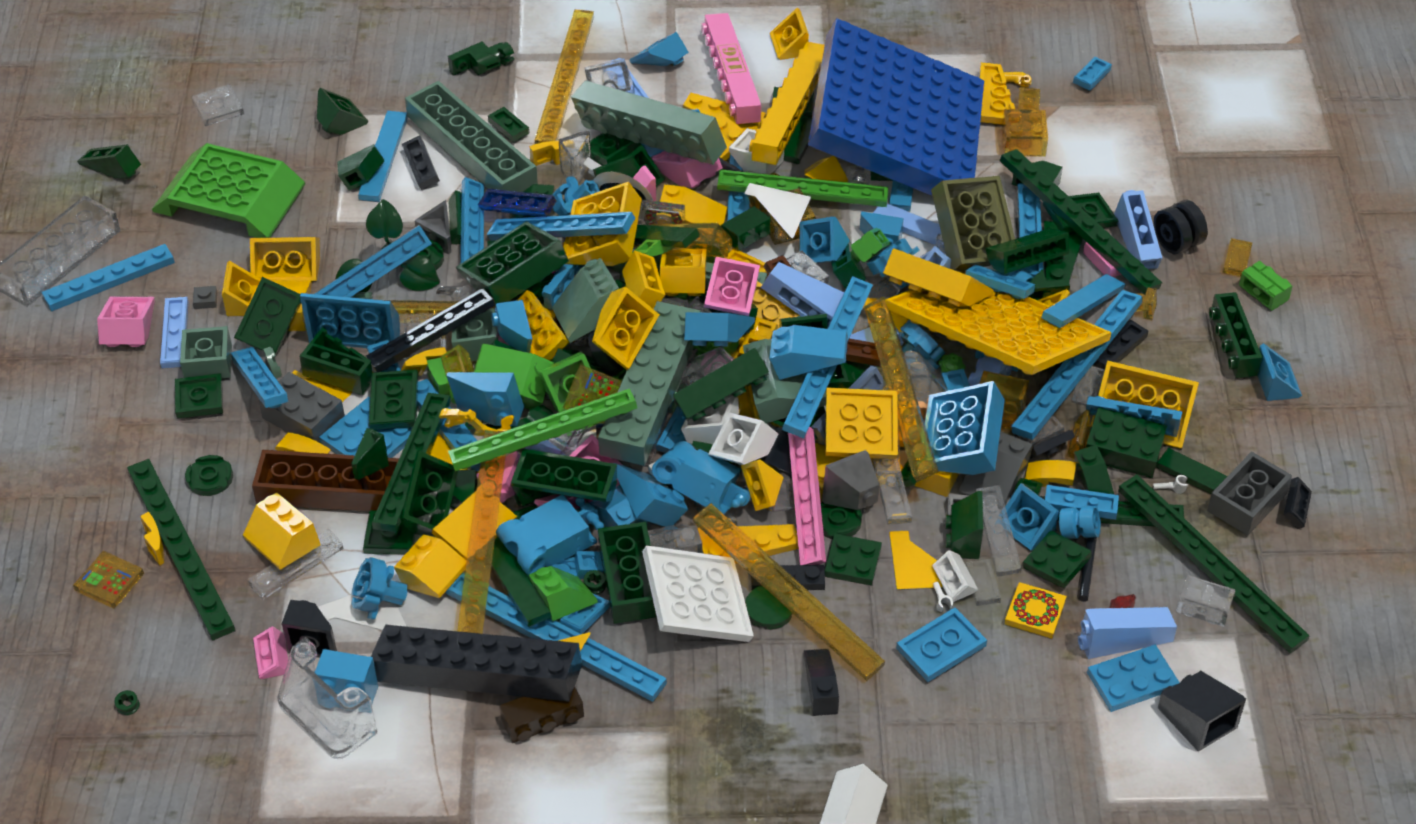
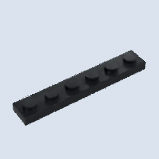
(430, 330)

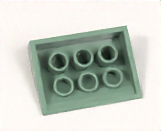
(583, 299)
(774, 396)

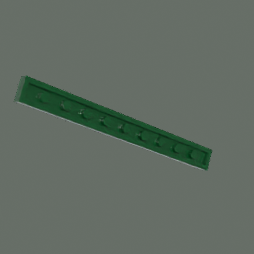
(1080, 221)
(181, 550)
(1214, 563)

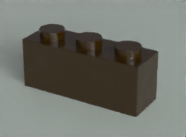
(532, 716)

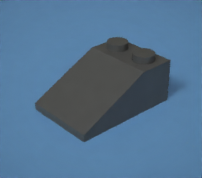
(1010, 465)

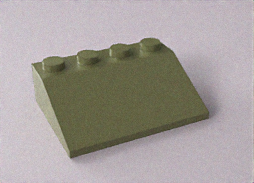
(971, 218)

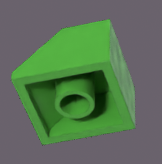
(561, 591)

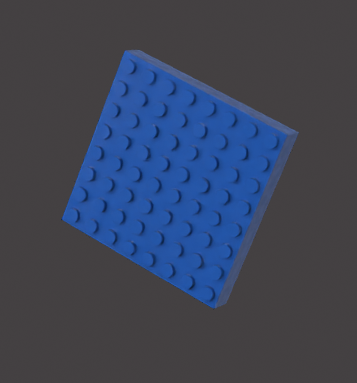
(895, 110)

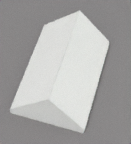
(854, 797)

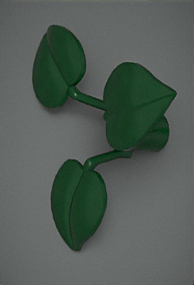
(386, 222)

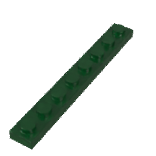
(420, 439)

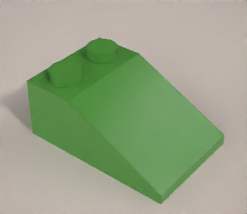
(523, 365)
(559, 378)

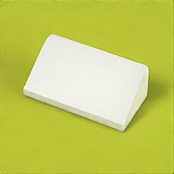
(954, 576)

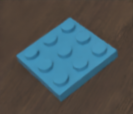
(348, 432)

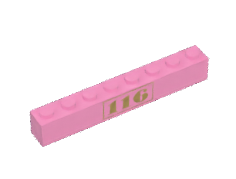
(731, 68)

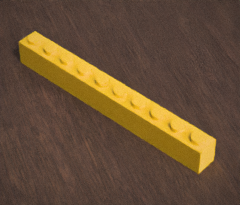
(788, 106)

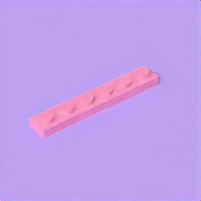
(807, 499)

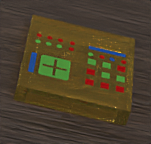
(590, 386)
(108, 579)

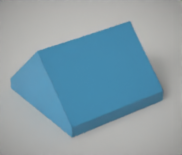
(822, 239)
(1277, 376)
(1030, 517)

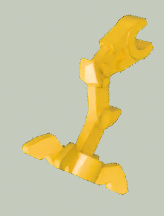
(458, 417)

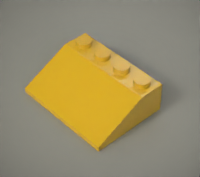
(610, 248)
(935, 279)
(1150, 389)

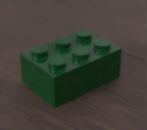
(1127, 441)

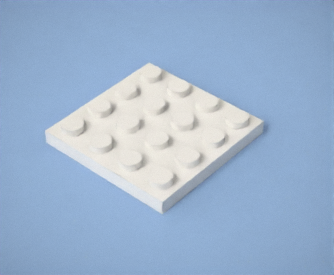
(697, 594)

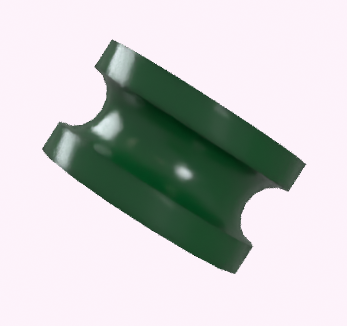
(599, 578)
(131, 697)

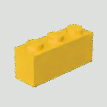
(643, 278)

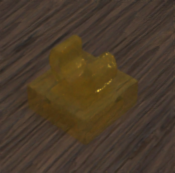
(1149, 303)

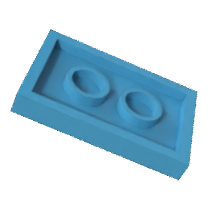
(941, 644)
(1132, 677)

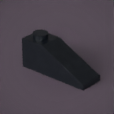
(821, 682)

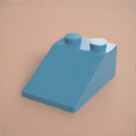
(715, 328)
(806, 349)
(488, 395)
(651, 498)

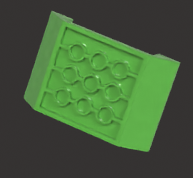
(234, 188)

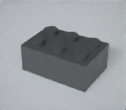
(308, 409)
(1249, 493)

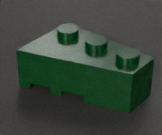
(336, 364)

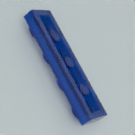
(517, 202)

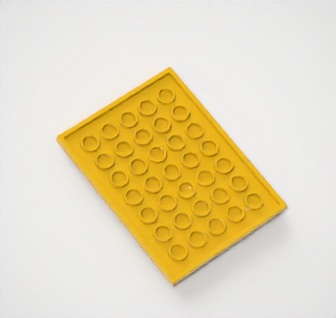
(1002, 328)

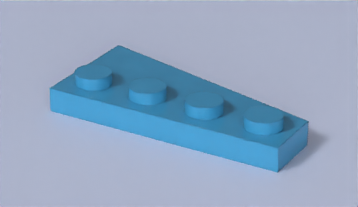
(1159, 415)

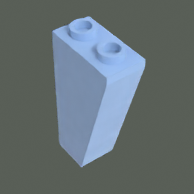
(1138, 228)
(802, 292)
(1124, 629)

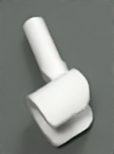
(1178, 485)
(942, 598)

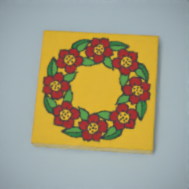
(1035, 610)

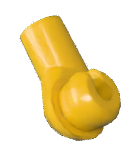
(1019, 78)

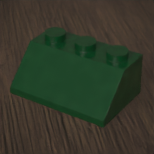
(428, 494)

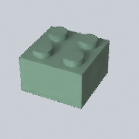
(475, 333)
(206, 352)

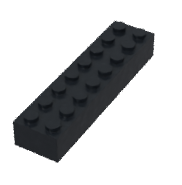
(477, 662)

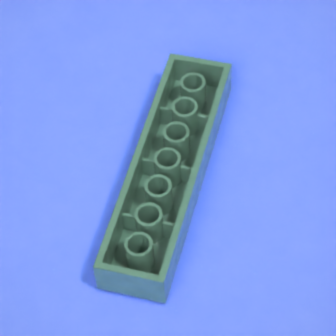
(649, 122)
(470, 139)
(652, 382)

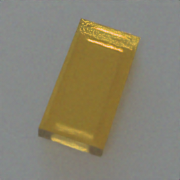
(1237, 257)

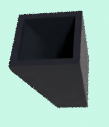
(1202, 708)

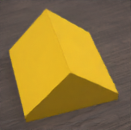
(790, 35)
(238, 289)

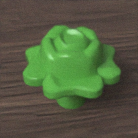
(951, 362)

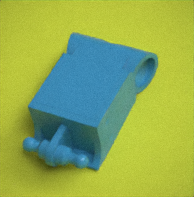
(701, 477)
(549, 533)

